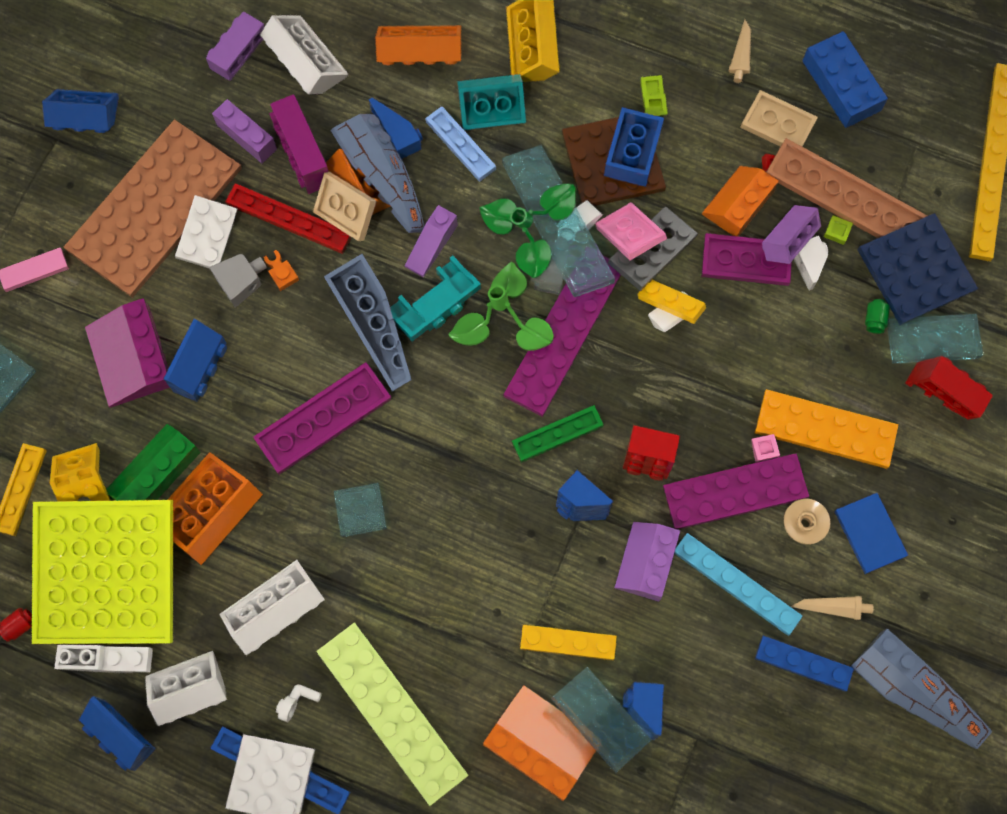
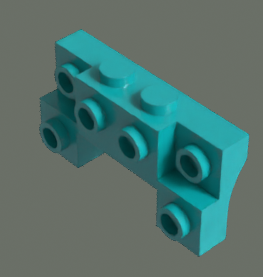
(438, 303)

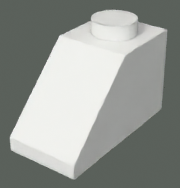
(811, 261)

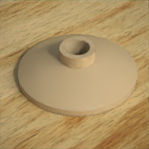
(812, 512)

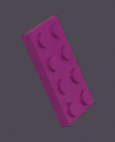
(741, 261)

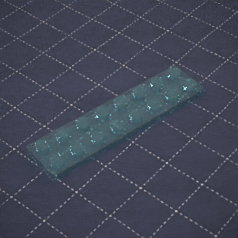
(568, 239)

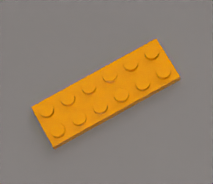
(827, 429)

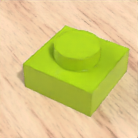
(838, 230)

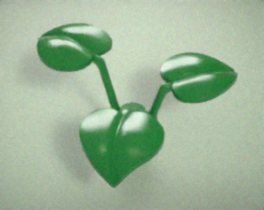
(503, 213)

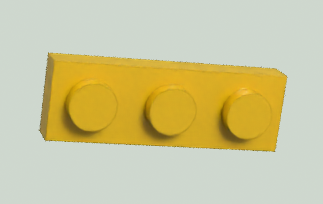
(672, 301)

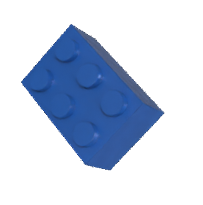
(633, 146)

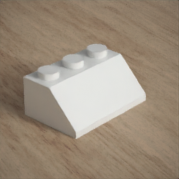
(185, 688)

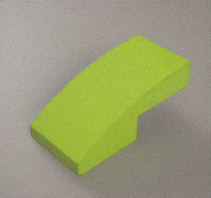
(653, 95)

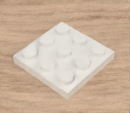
(270, 777)

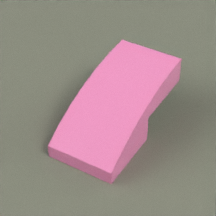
(765, 448)

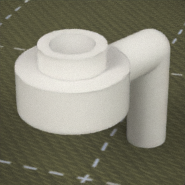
(287, 707)

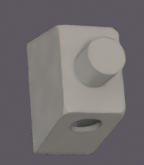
(238, 277)

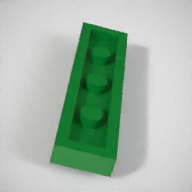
(557, 433)

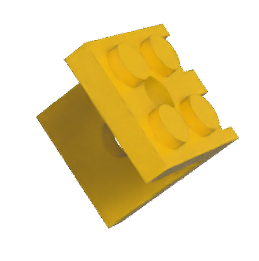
(77, 475)

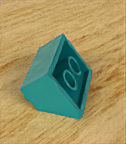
(491, 101)

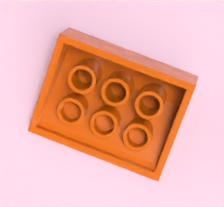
(209, 506)
(540, 743)

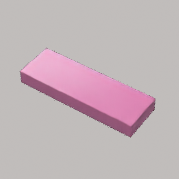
(33, 269)

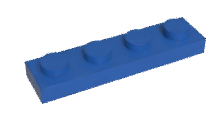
(804, 663)

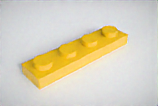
(568, 642)

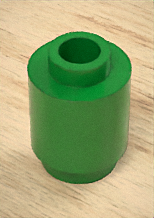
(877, 316)

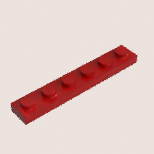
(288, 218)

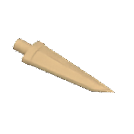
(741, 59)
(840, 606)

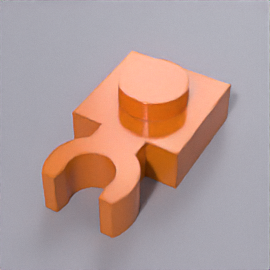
(281, 273)

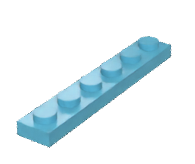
(738, 584)

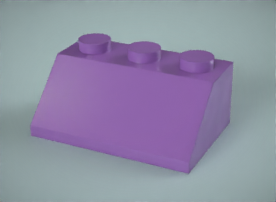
(647, 560)

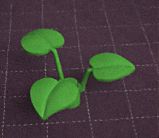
(510, 283)

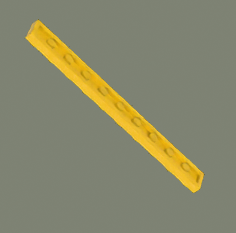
(991, 171)

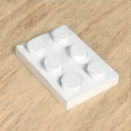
(206, 232)

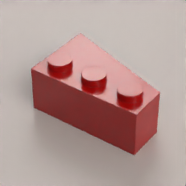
(951, 385)

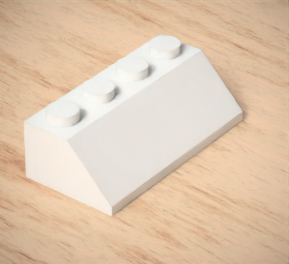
(303, 53)
(271, 607)

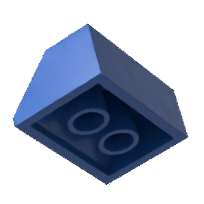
(80, 110)
(195, 361)
(582, 500)
(645, 706)
(115, 734)

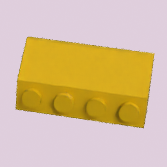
(532, 39)

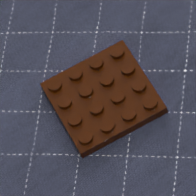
(588, 152)

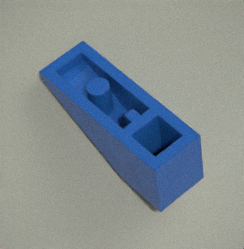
(402, 134)

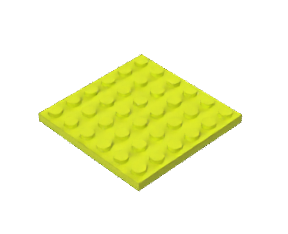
(102, 572)

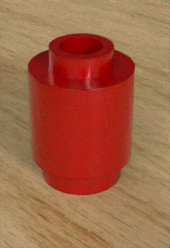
(16, 624)

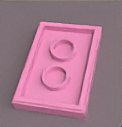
(630, 231)

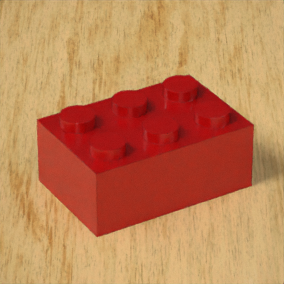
(650, 452)

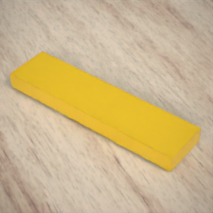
(20, 488)

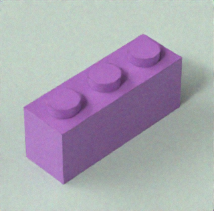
(235, 46)
(244, 131)
(791, 234)

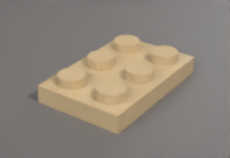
(778, 120)
(344, 206)

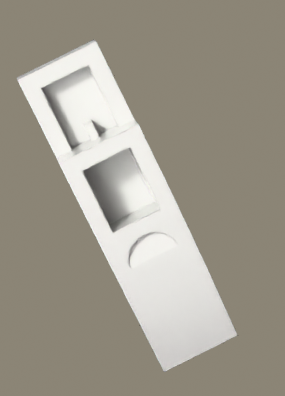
(103, 659)

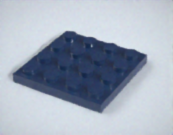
(917, 269)

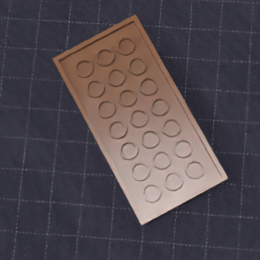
(150, 208)

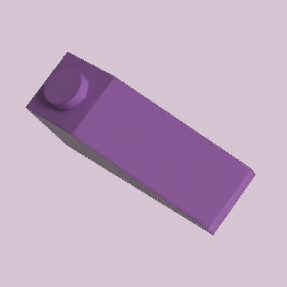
(431, 240)

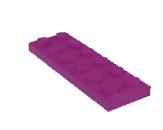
(322, 418)
(735, 491)

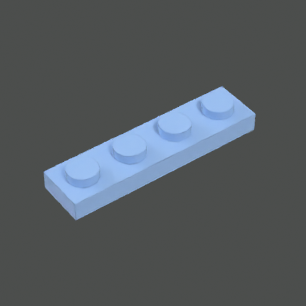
(460, 144)

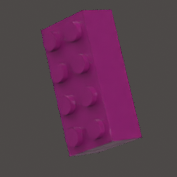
(298, 143)

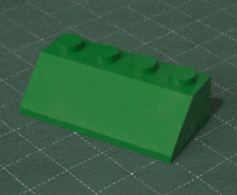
(154, 467)

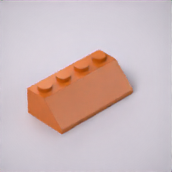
(418, 44)

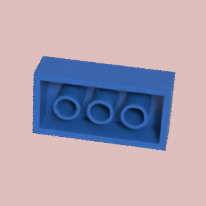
(844, 79)

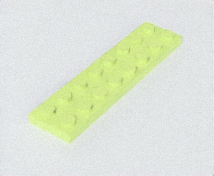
(392, 714)

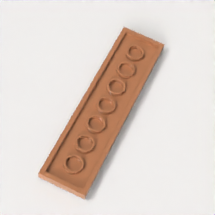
(840, 191)

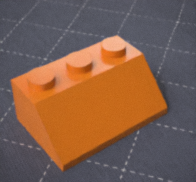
(342, 168)
(740, 199)

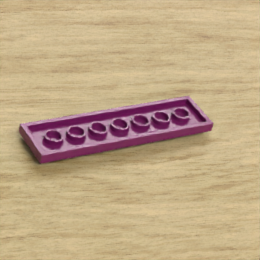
(546, 368)

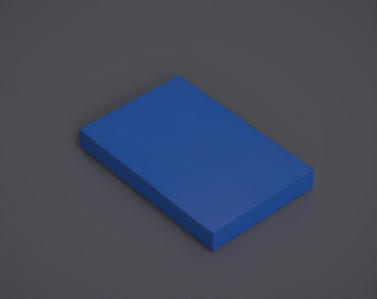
(871, 533)

